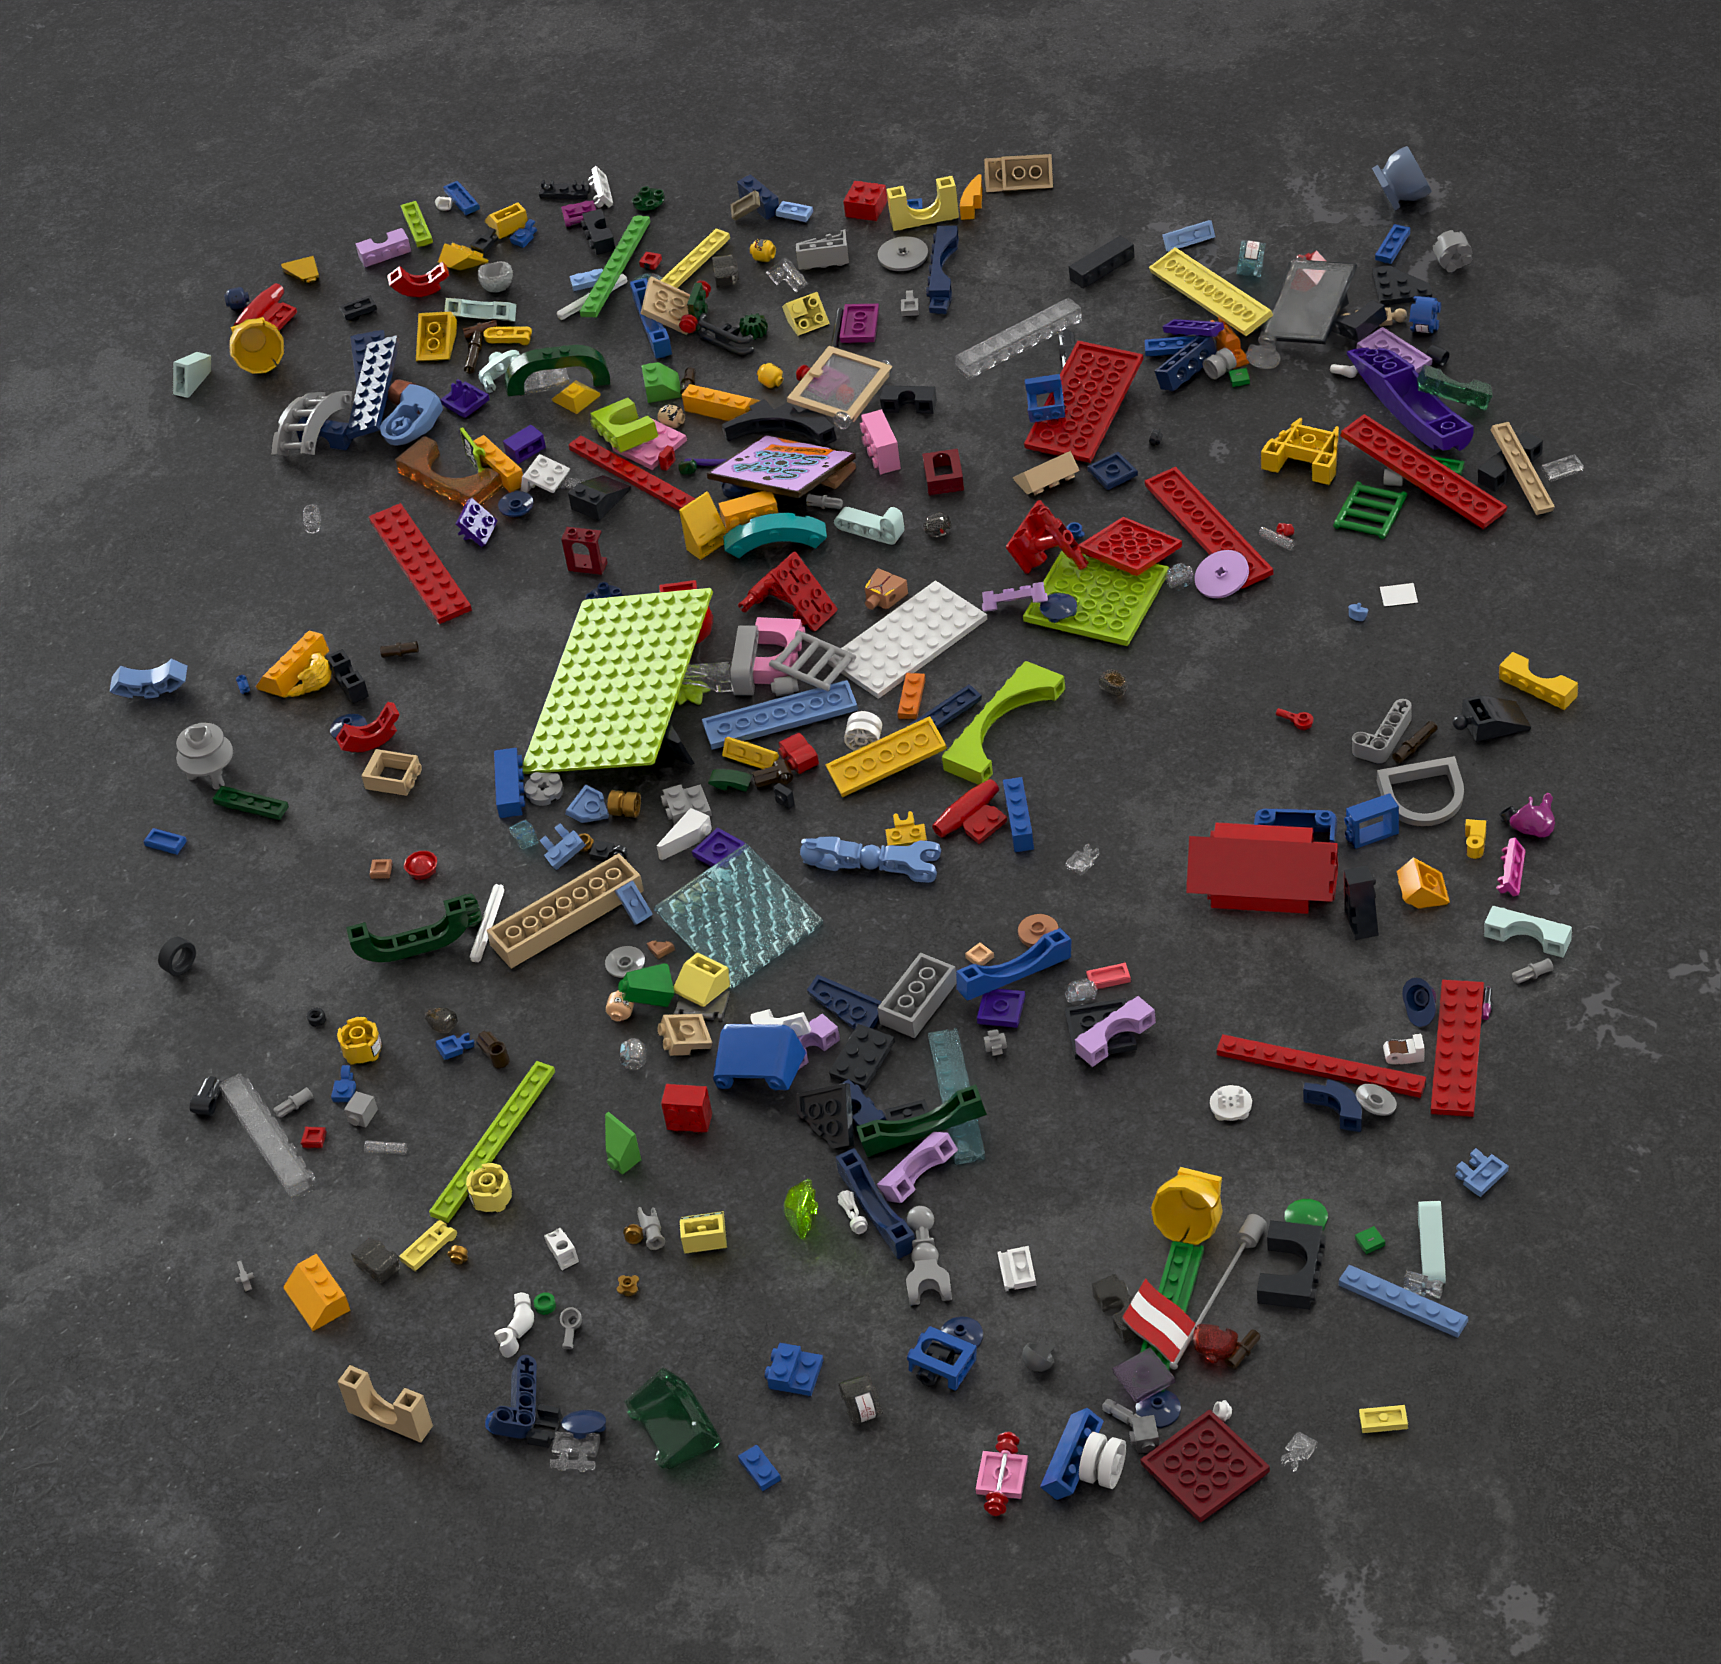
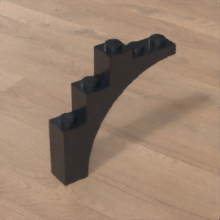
(784, 418)

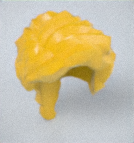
(314, 676)

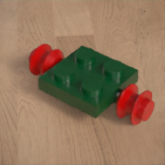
(696, 306)

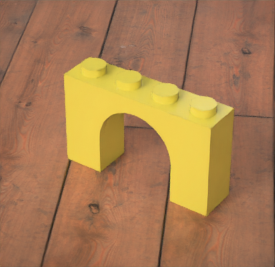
(942, 209)

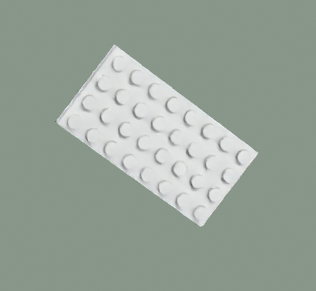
(909, 638)

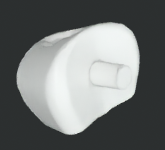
(443, 203)

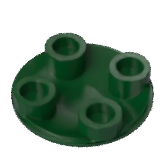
(648, 198)

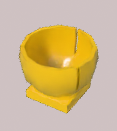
(256, 345)
(1188, 1203)

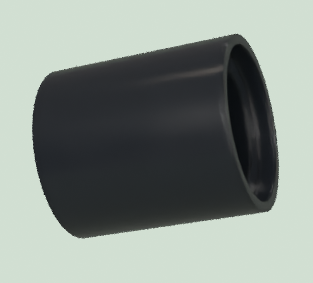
(1438, 355)

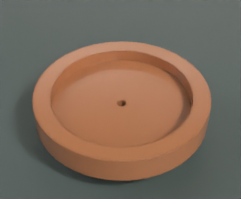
(1034, 927)

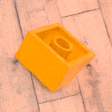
(1422, 885)

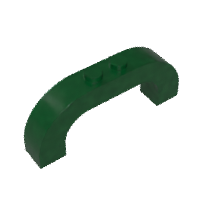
(555, 358)
(410, 942)

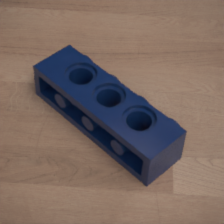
(1185, 363)

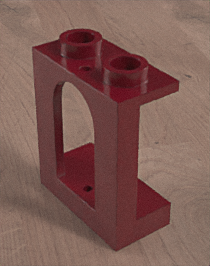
(947, 482)
(582, 563)

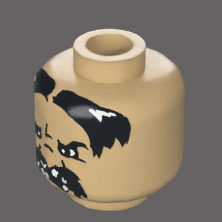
(671, 416)

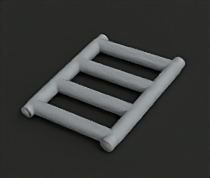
(815, 643)

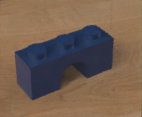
(768, 200)
(332, 431)
(863, 1106)

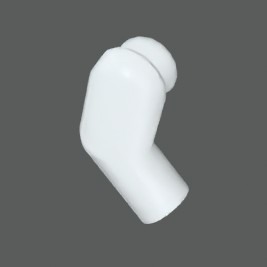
(1348, 371)

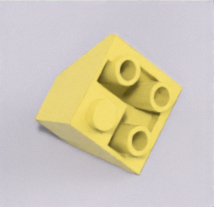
(805, 314)

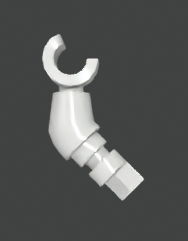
(519, 1325)

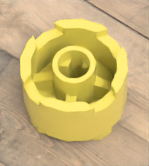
(489, 1188)

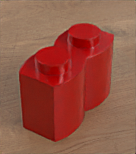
(798, 753)

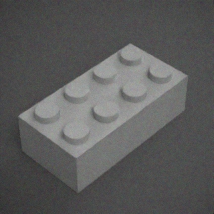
(917, 995)

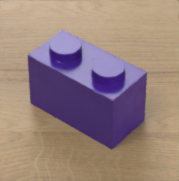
(524, 444)

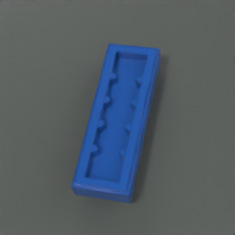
(461, 197)

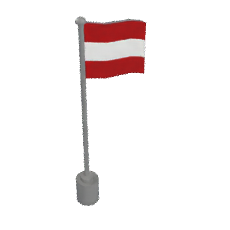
(1164, 1322)

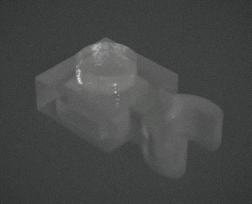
(1082, 861)
(1421, 1285)
(1298, 1449)

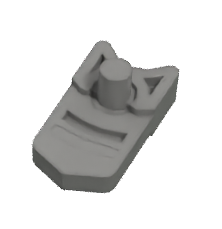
(244, 1277)

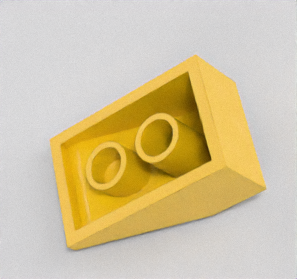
(435, 336)

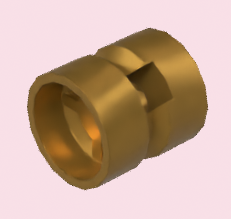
(624, 803)

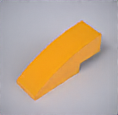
(971, 198)

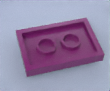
(859, 323)

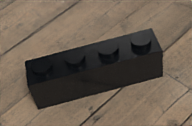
(1101, 261)

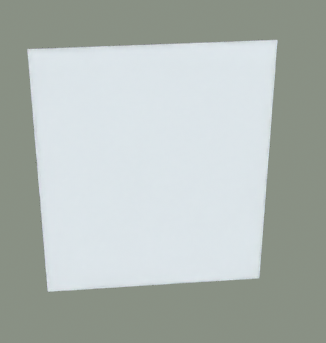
(1398, 594)

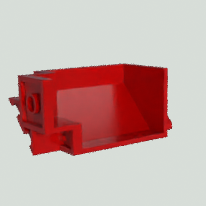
(1262, 868)

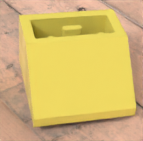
(702, 980)

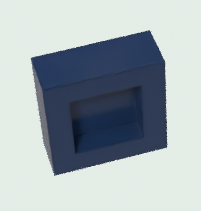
(939, 305)

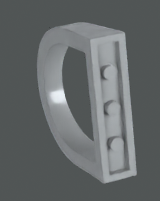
(1422, 770)

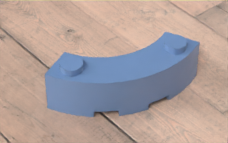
(150, 682)

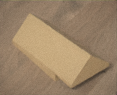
(1018, 173)

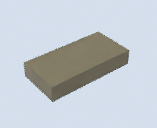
(745, 205)

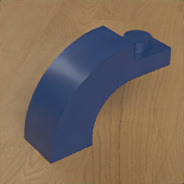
(1338, 1098)

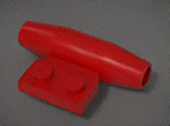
(267, 306)
(972, 813)

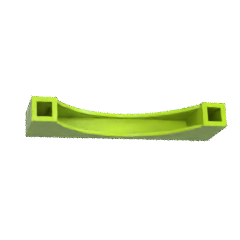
(1027, 685)

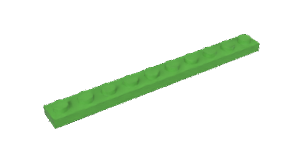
(615, 266)

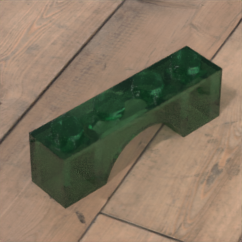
(1437, 383)

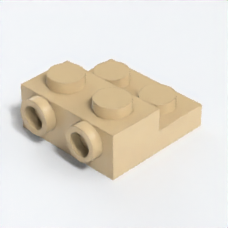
(684, 1033)

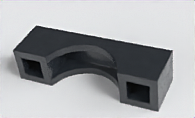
(1494, 472)

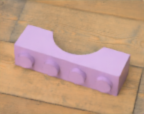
(1133, 1017)
(932, 1151)

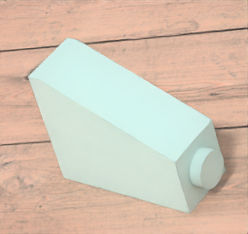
(190, 373)

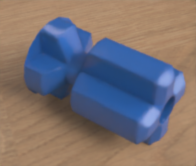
(243, 684)

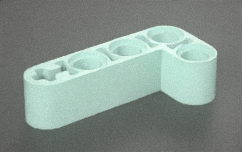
(868, 525)
(1431, 1240)

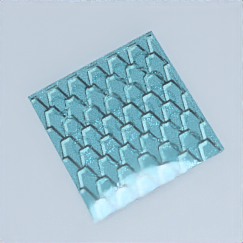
(739, 914)

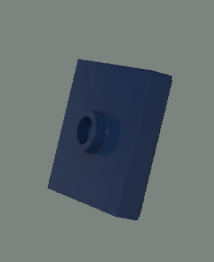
(1112, 470)

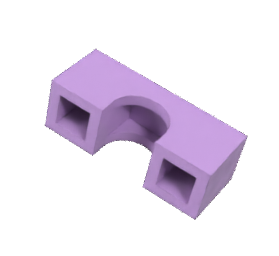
(373, 253)
(822, 1034)

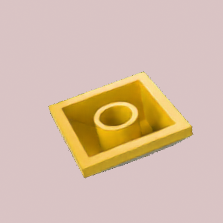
(302, 269)
(576, 397)

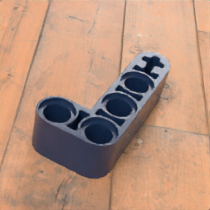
(520, 1417)

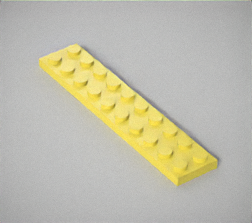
(1211, 291)

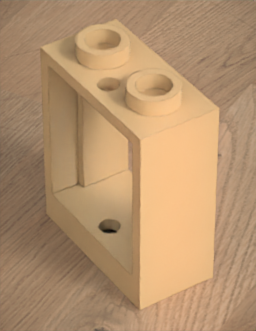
(393, 760)

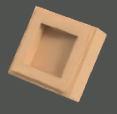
(979, 954)

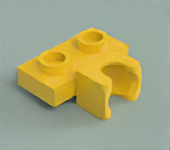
(905, 832)

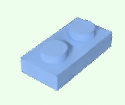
(794, 211)
(585, 280)

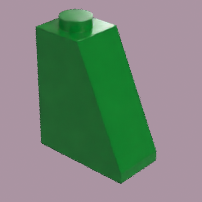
(648, 986)

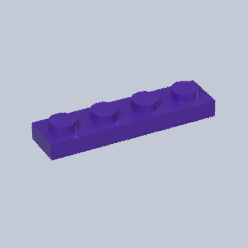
(1193, 327)

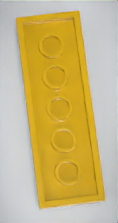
(886, 756)

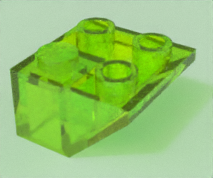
(800, 1207)

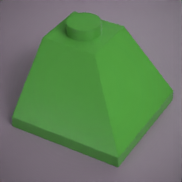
(620, 1145)

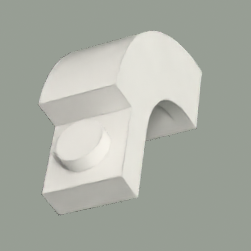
(797, 1022)

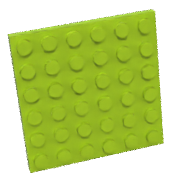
(1107, 598)

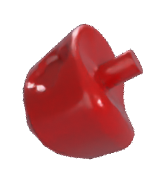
(1285, 529)

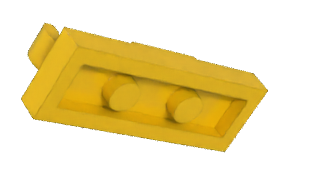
(749, 753)

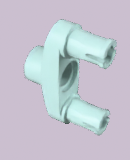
(496, 367)

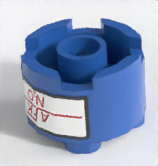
(1424, 314)

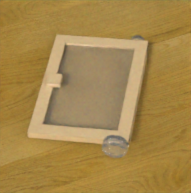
(840, 385)

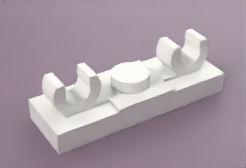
(600, 184)

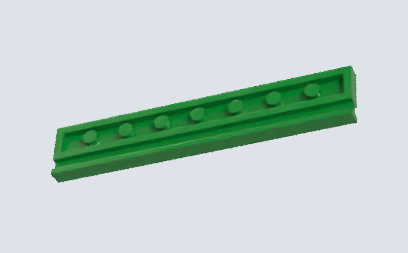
(1178, 1281)

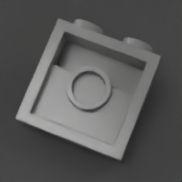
(681, 800)

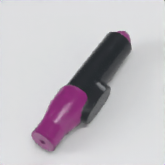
(1487, 1006)

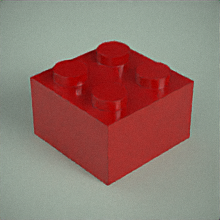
(865, 200)
(686, 1108)

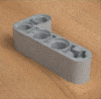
(744, 660)
(1380, 746)

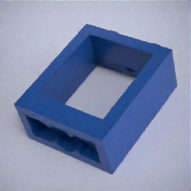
(1362, 812)

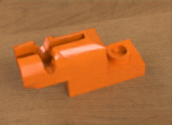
(1229, 340)

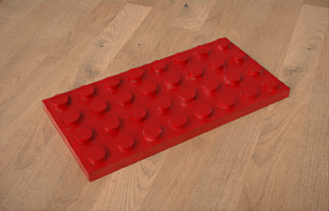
(1093, 389)

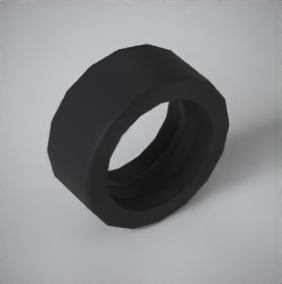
(168, 952)

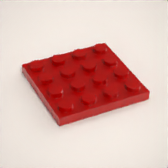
(1130, 546)

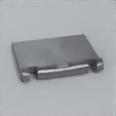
(716, 1006)

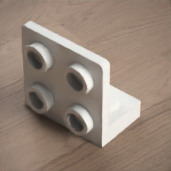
(545, 474)

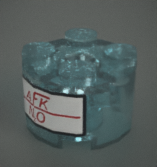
(1250, 258)

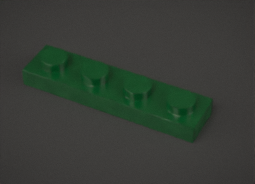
(250, 802)

